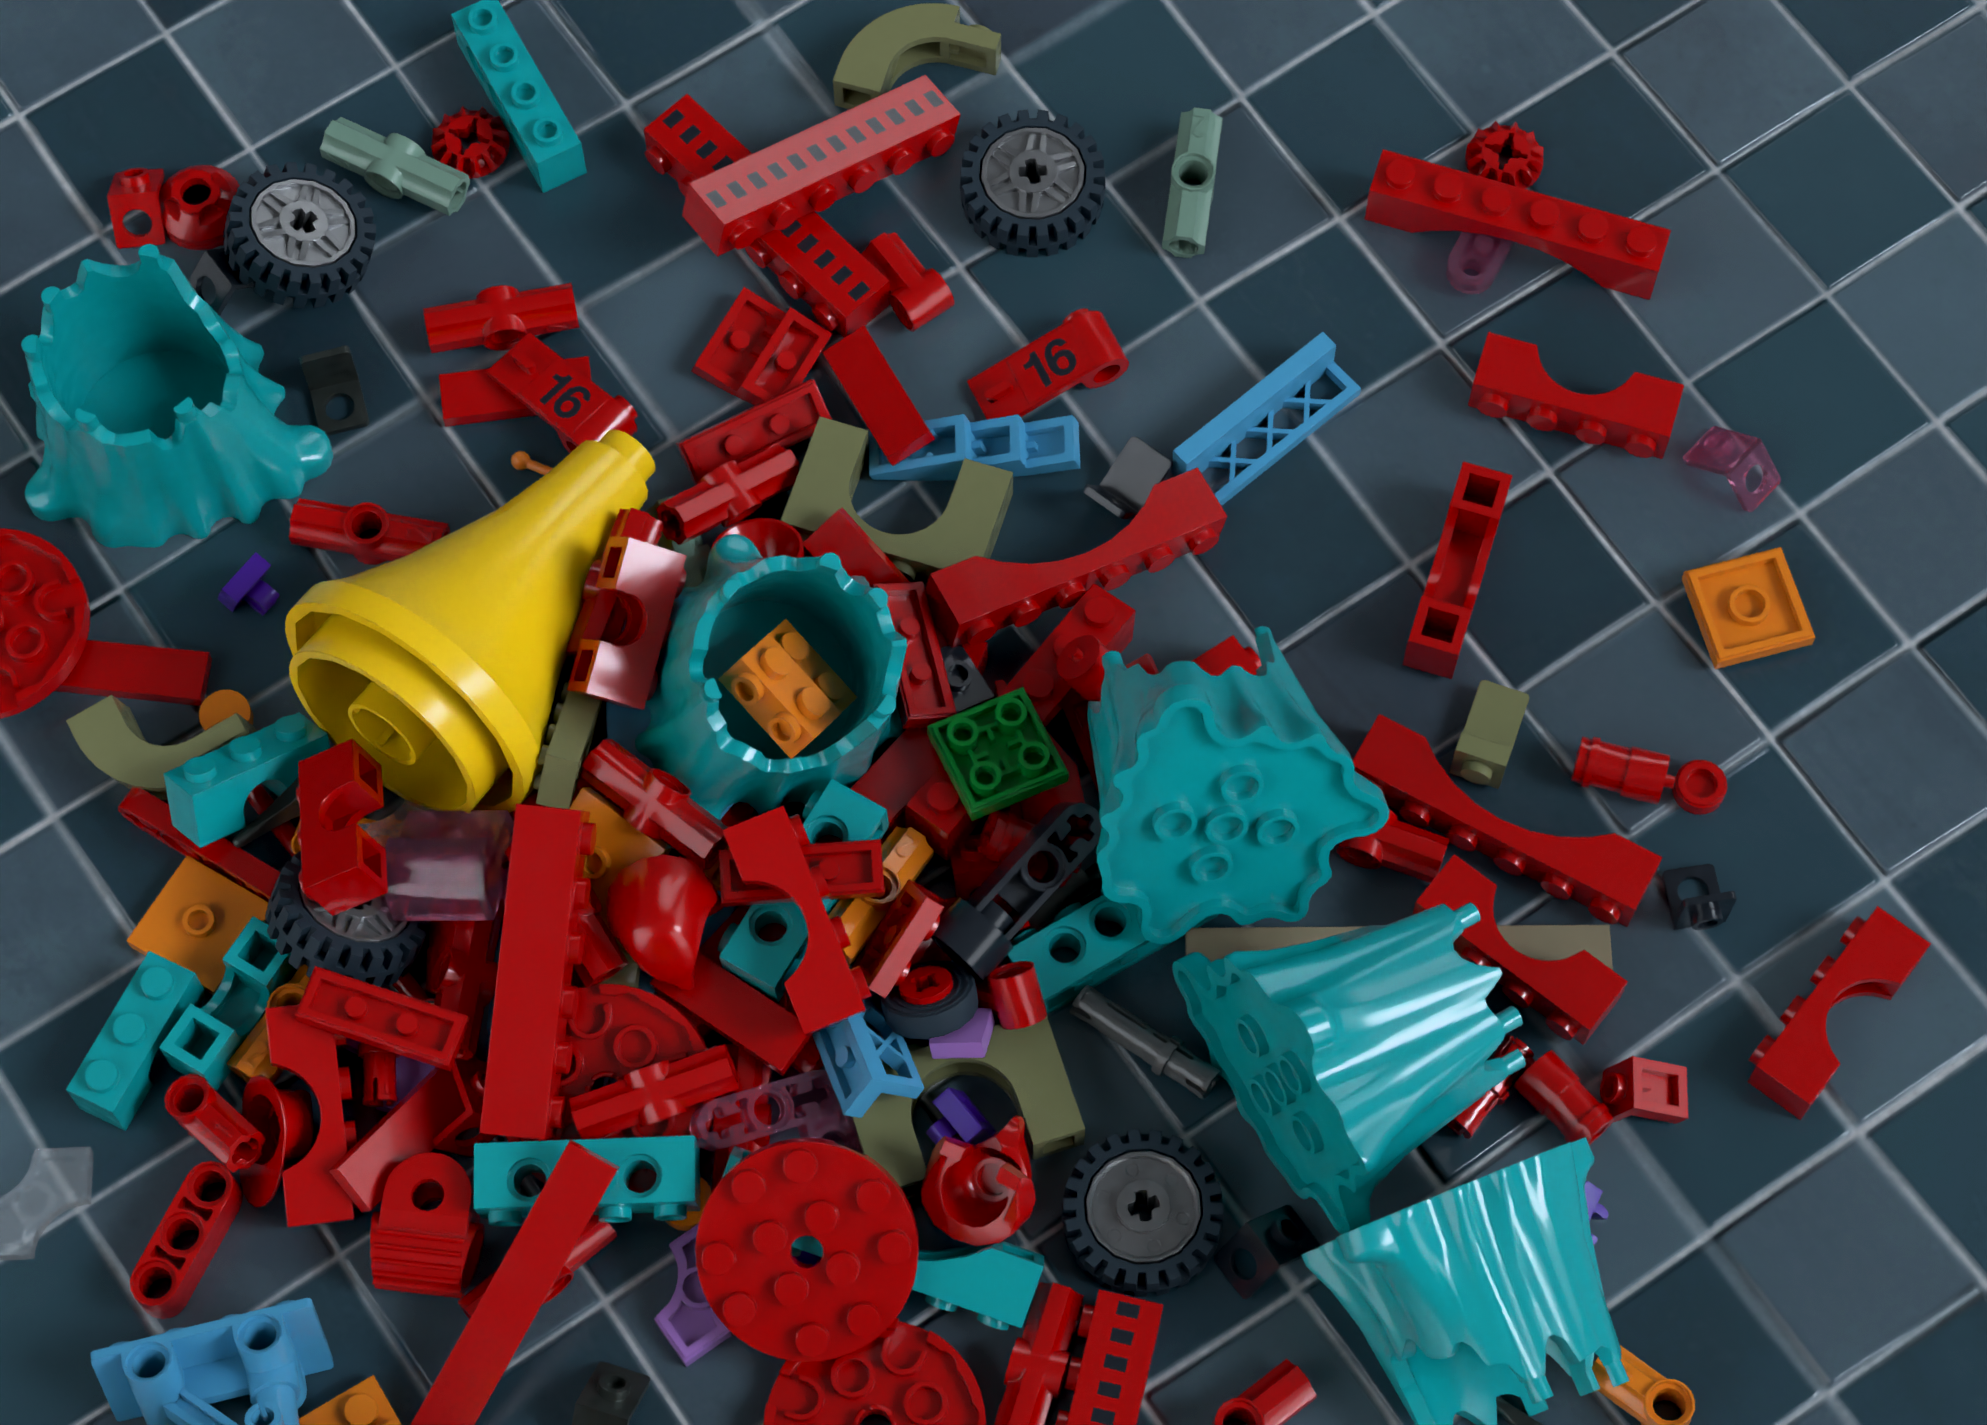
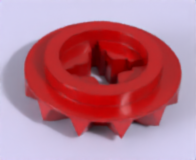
(479, 158)
(1520, 171)

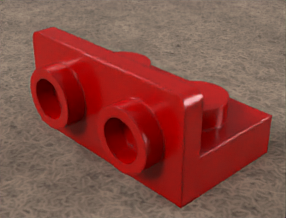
(901, 937)

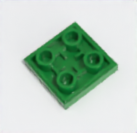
(997, 753)

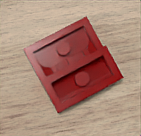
(760, 349)

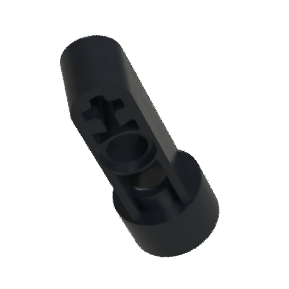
(978, 929)

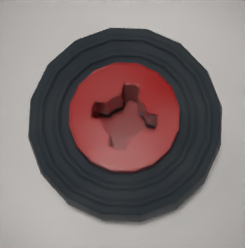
(931, 1000)

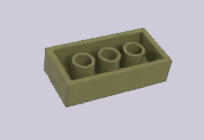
(566, 749)

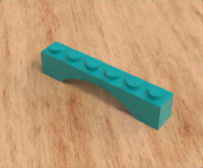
(986, 1279)

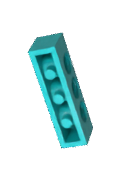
(519, 94)
(1098, 955)
(770, 964)
(675, 1159)

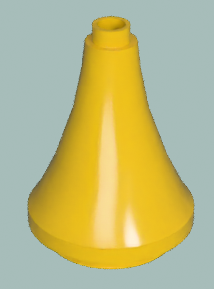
(460, 646)

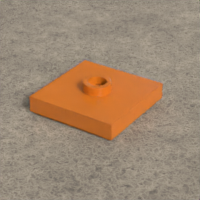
(1748, 608)
(615, 846)
(197, 921)

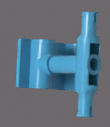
(186, 1369)

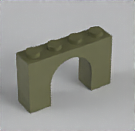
(963, 530)
(1018, 1061)

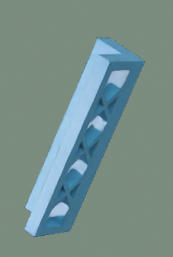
(1260, 405)
(854, 1058)

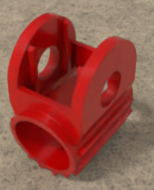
(420, 1248)

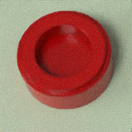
(1699, 787)

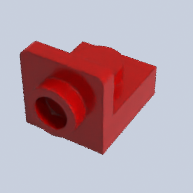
(1645, 1090)

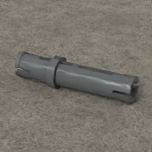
(1163, 1053)

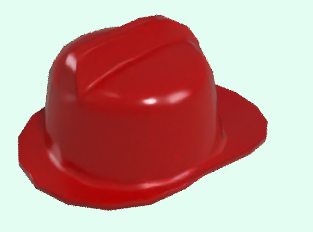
(287, 1125)

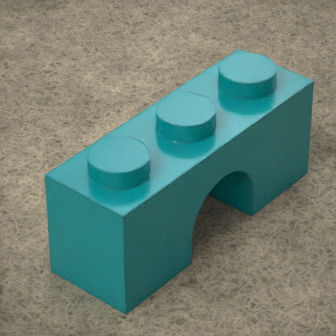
(211, 789)
(211, 1035)
(117, 1067)

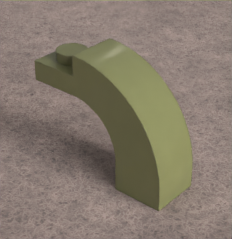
(909, 39)
(118, 748)

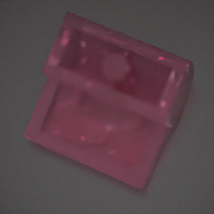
(448, 865)

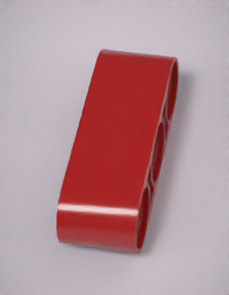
(184, 1214)

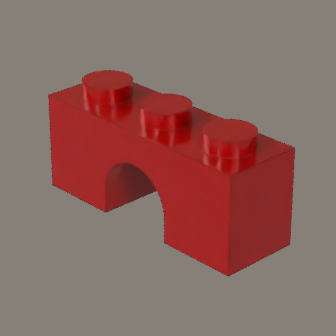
(647, 583)
(337, 856)

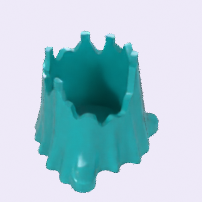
(155, 410)
(710, 738)
(1219, 792)
(1351, 1047)
(1479, 1290)

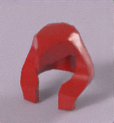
(660, 915)
(981, 1189)

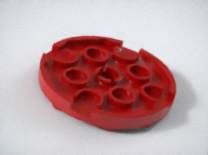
(40, 620)
(614, 1035)
(796, 1306)
(900, 1375)

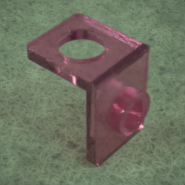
(1733, 456)

